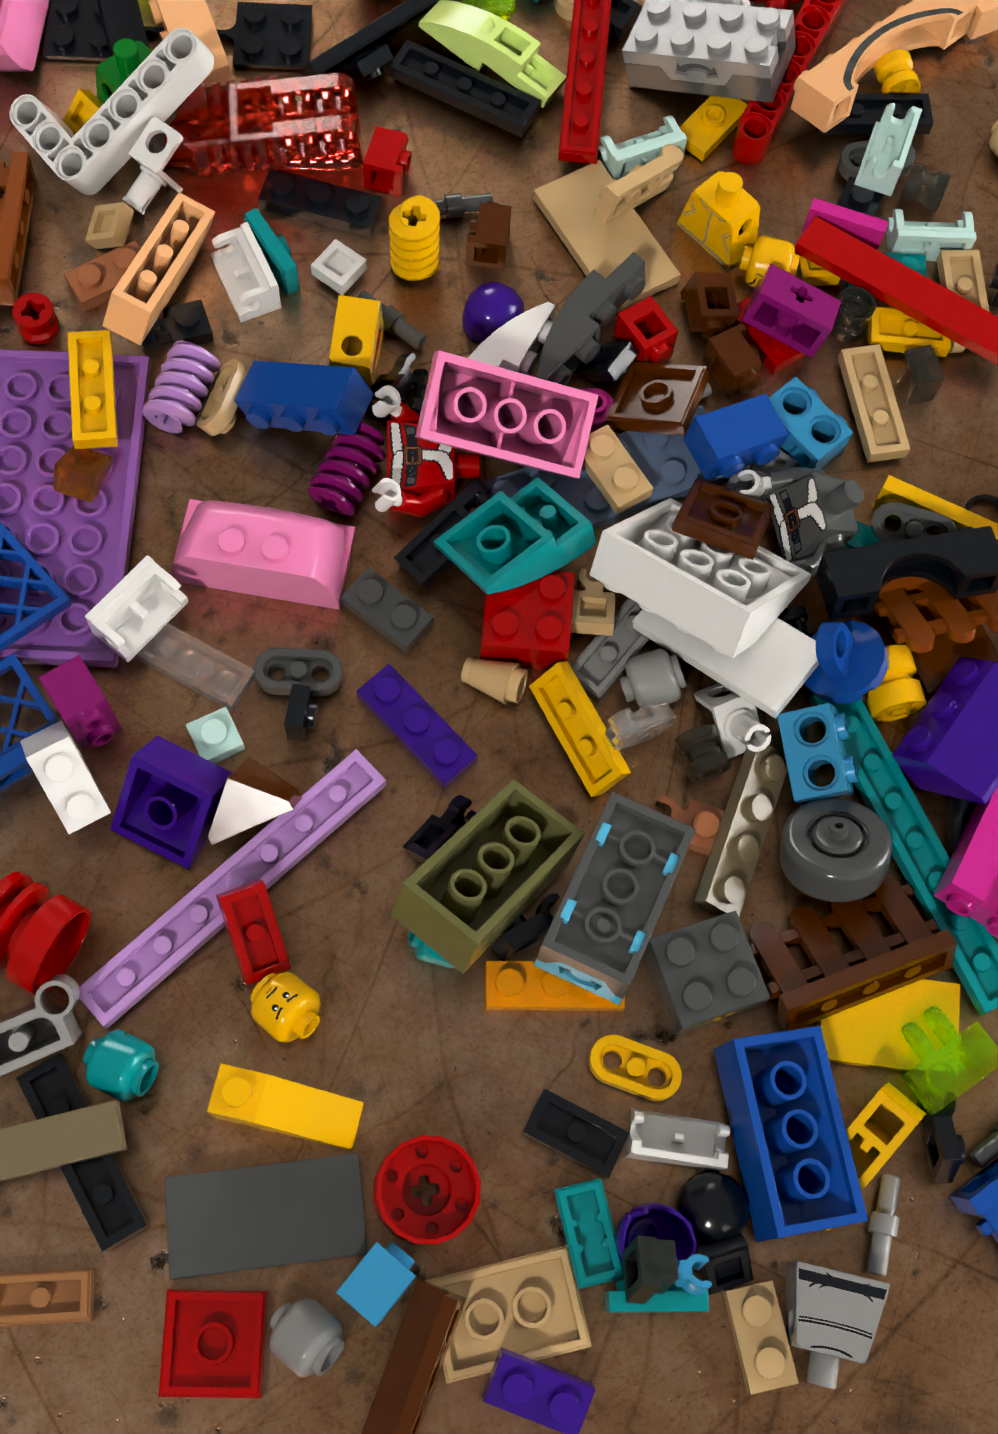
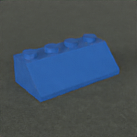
(789, 1133)

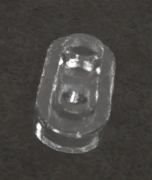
(636, 727)

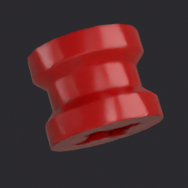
(32, 328)

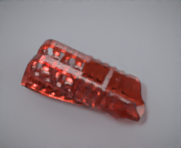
(253, 129)

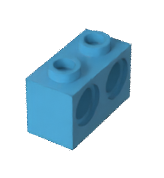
(810, 421)
(806, 757)
(378, 1282)

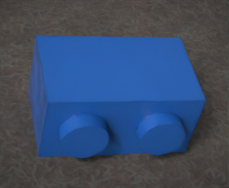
(736, 437)

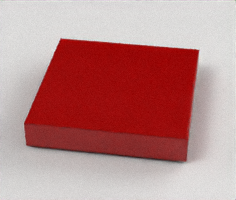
(213, 1344)

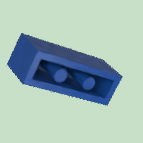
(304, 397)

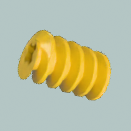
(415, 238)

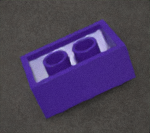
(956, 735)

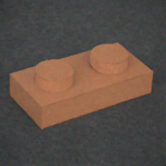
(97, 278)

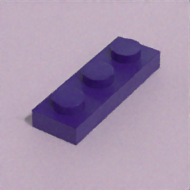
(417, 725)

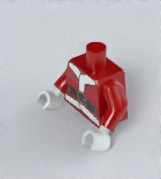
(418, 470)

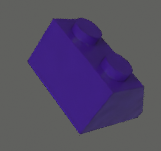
(169, 800)

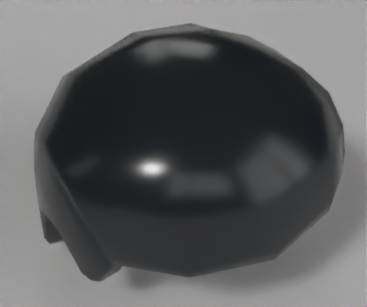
(713, 1206)

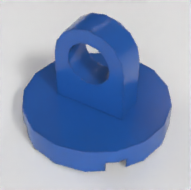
(849, 660)

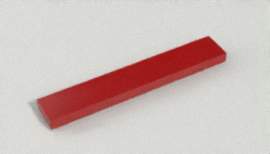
(585, 81)
(901, 287)

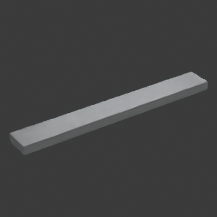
(607, 656)

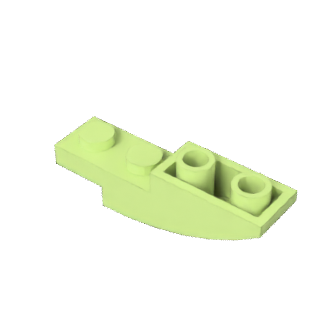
(492, 41)

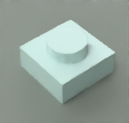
(215, 736)

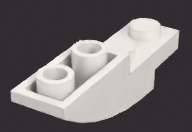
(517, 341)

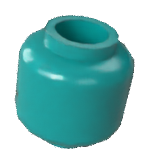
(120, 1065)

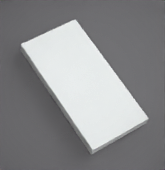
(762, 674)

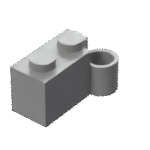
(39, 1027)

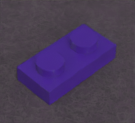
(538, 1392)

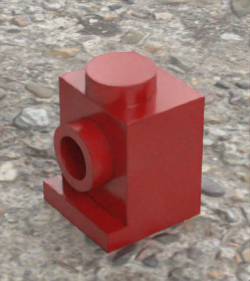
(386, 161)
(647, 330)

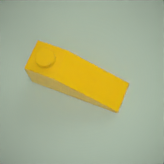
(284, 1107)
(881, 1130)

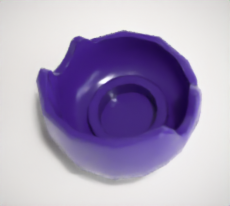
(489, 309)
(659, 1222)

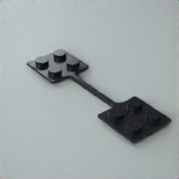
(262, 36)

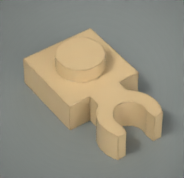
(592, 607)

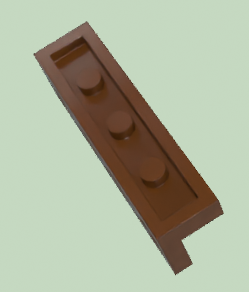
(415, 1361)

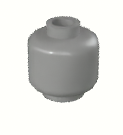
(653, 678)
(306, 1337)

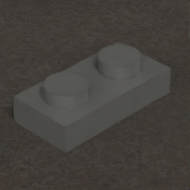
(387, 610)

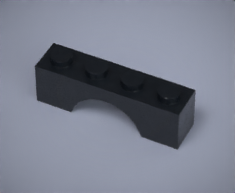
(958, 561)

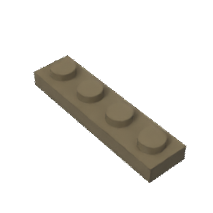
(742, 831)

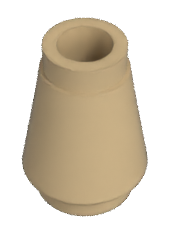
(496, 678)

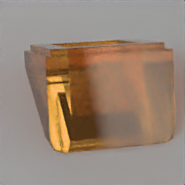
(81, 473)

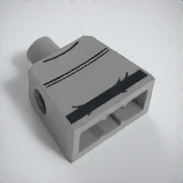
(831, 1317)

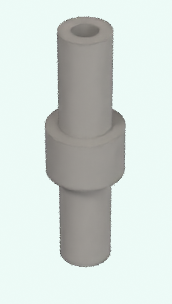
(883, 1225)

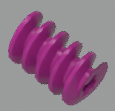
(347, 470)

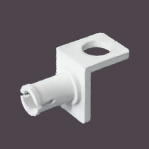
(152, 165)
(735, 720)

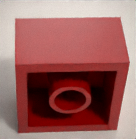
(530, 622)

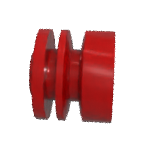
(37, 932)
(442, 1165)

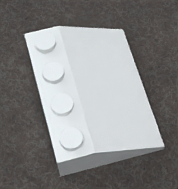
(693, 583)

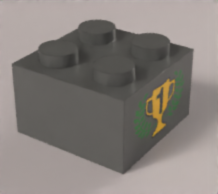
(705, 973)

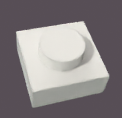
(339, 267)

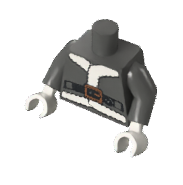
(809, 513)

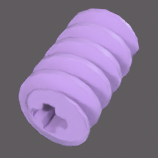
(180, 387)

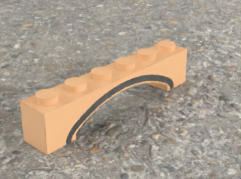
(829, 89)

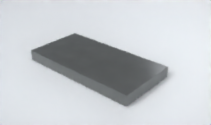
(265, 1216)

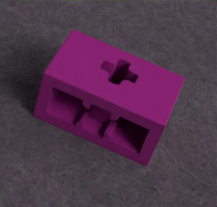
(791, 310)
(81, 703)

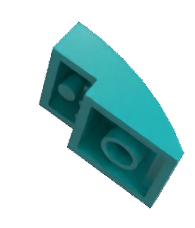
(517, 538)

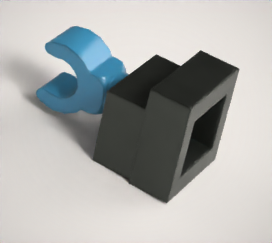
(652, 1268)

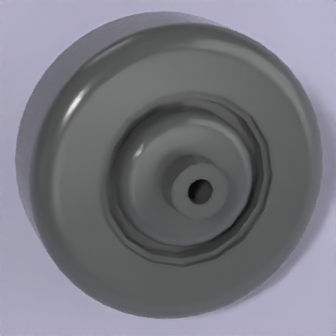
(835, 850)

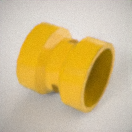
(896, 73)

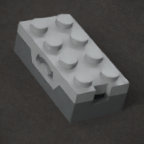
(710, 49)

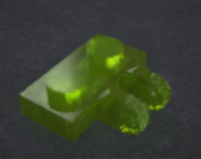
(954, 1066)

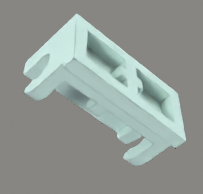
(641, 150)
(887, 150)
(929, 237)

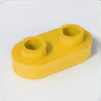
(634, 1066)

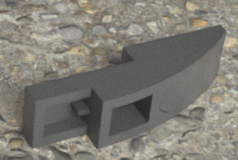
(576, 329)

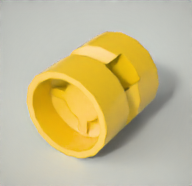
(898, 693)

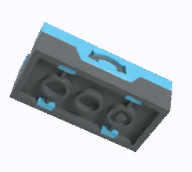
(615, 898)

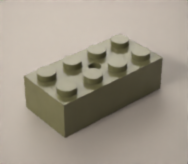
(486, 875)

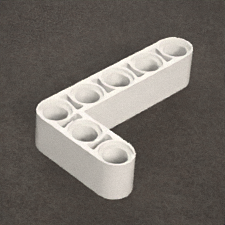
(103, 143)

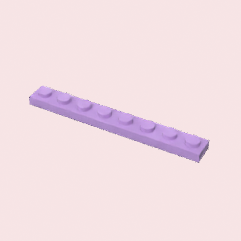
(198, 915)

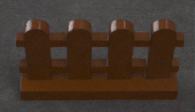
(860, 975)

